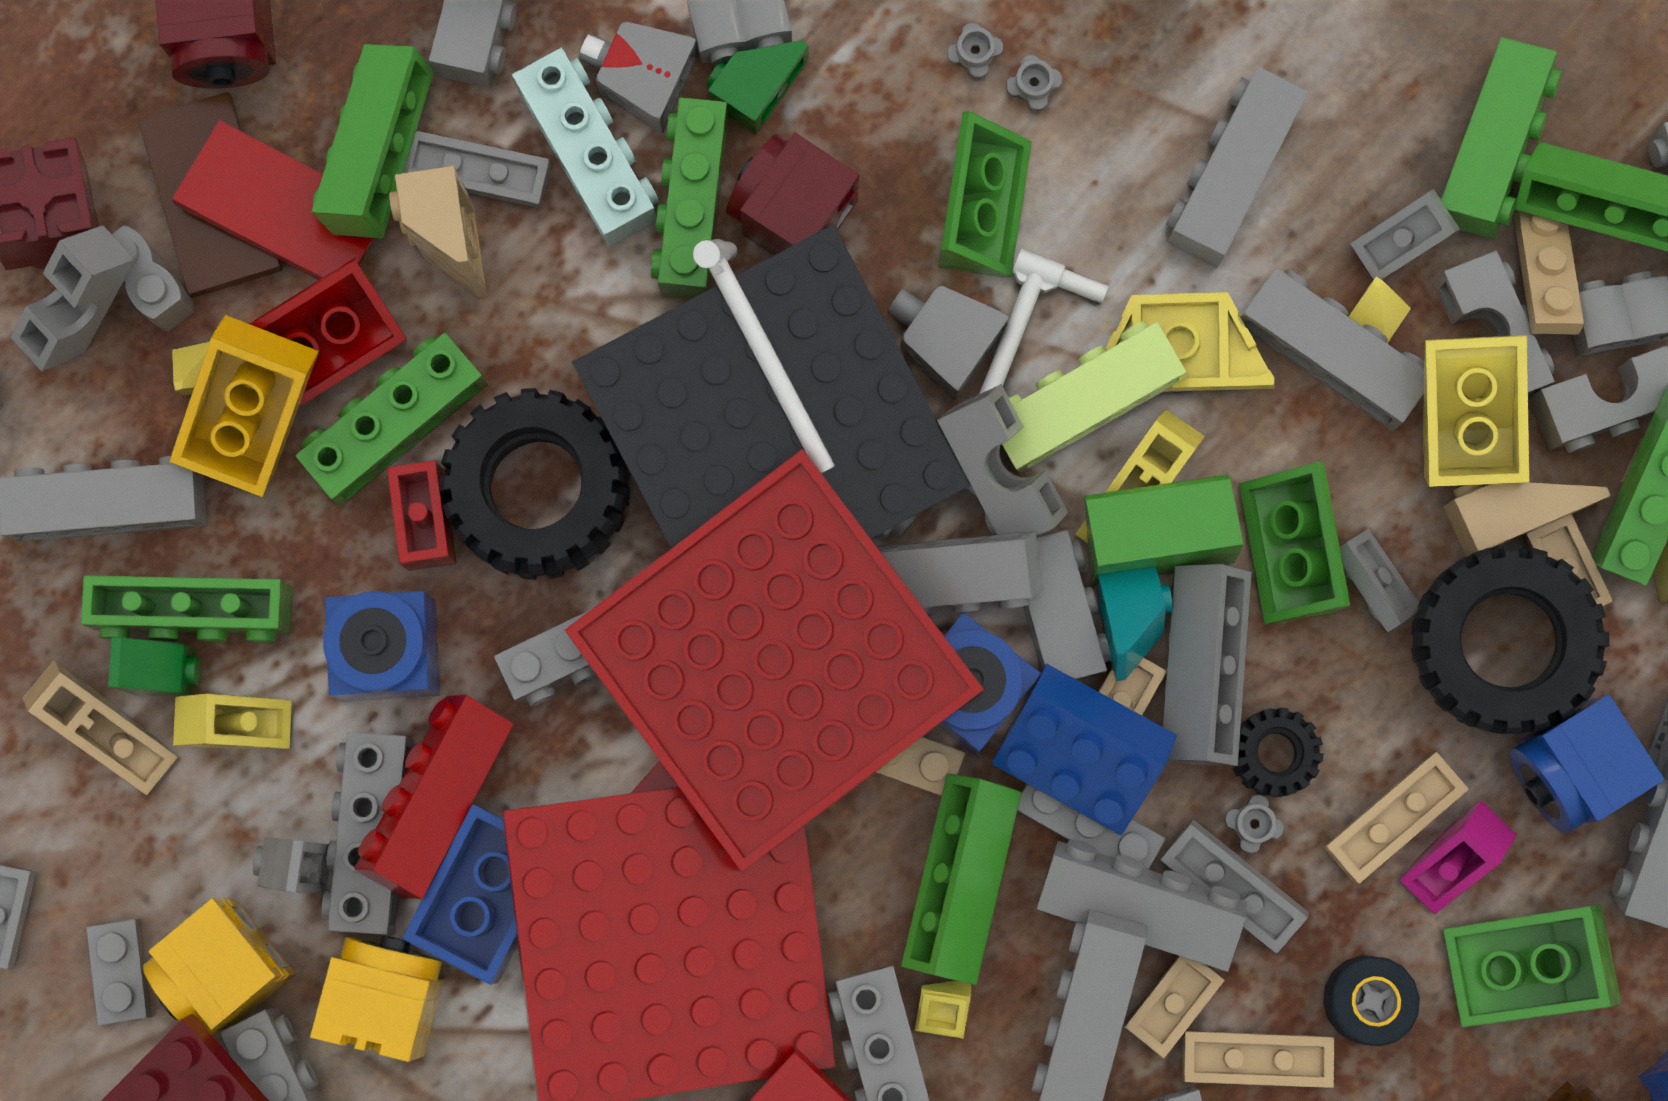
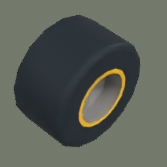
(1388, 996)

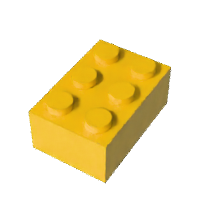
(243, 405)

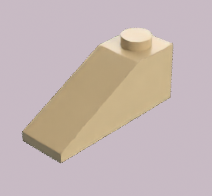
(1503, 512)
(98, 727)

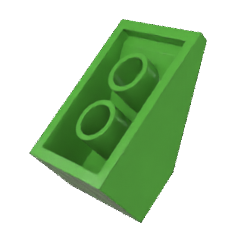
(1532, 966)

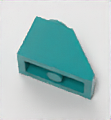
(1132, 615)

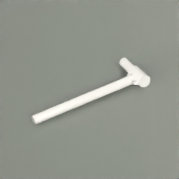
(715, 256)
(1036, 276)

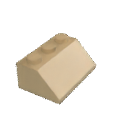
(441, 223)

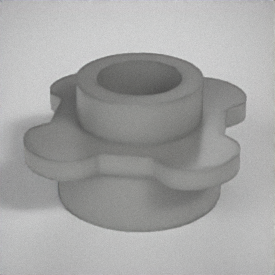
(975, 36)
(1036, 69)
(1268, 826)

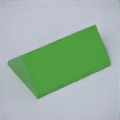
(985, 198)
(1163, 526)
(1294, 544)

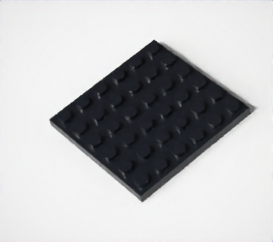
(708, 426)

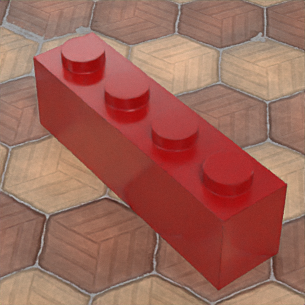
(432, 796)

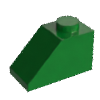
(757, 81)
(153, 667)

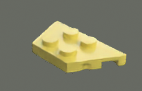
(1205, 337)

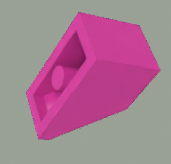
(1459, 857)

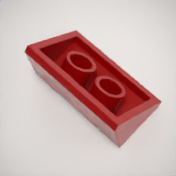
(339, 319)

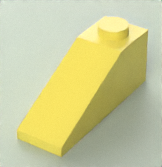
(1156, 458)

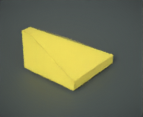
(1380, 308)
(186, 367)
(944, 1008)

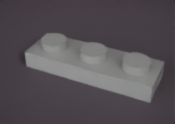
(483, 168)
(1135, 842)
(1209, 863)

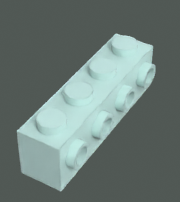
(586, 147)

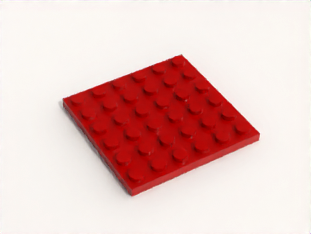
(773, 660)
(655, 952)

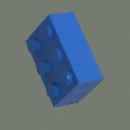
(1084, 749)
(470, 903)

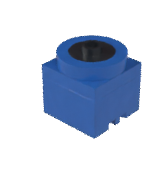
(381, 646)
(1000, 673)
(1584, 766)

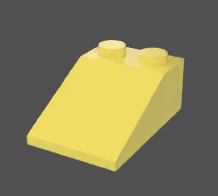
(1476, 411)

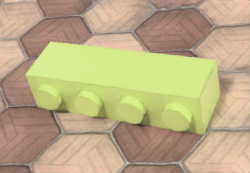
(1093, 393)

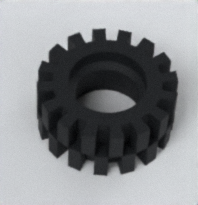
(1305, 745)

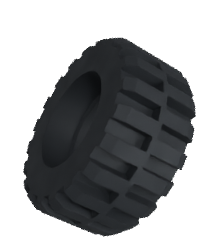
(500, 431)
(1576, 625)

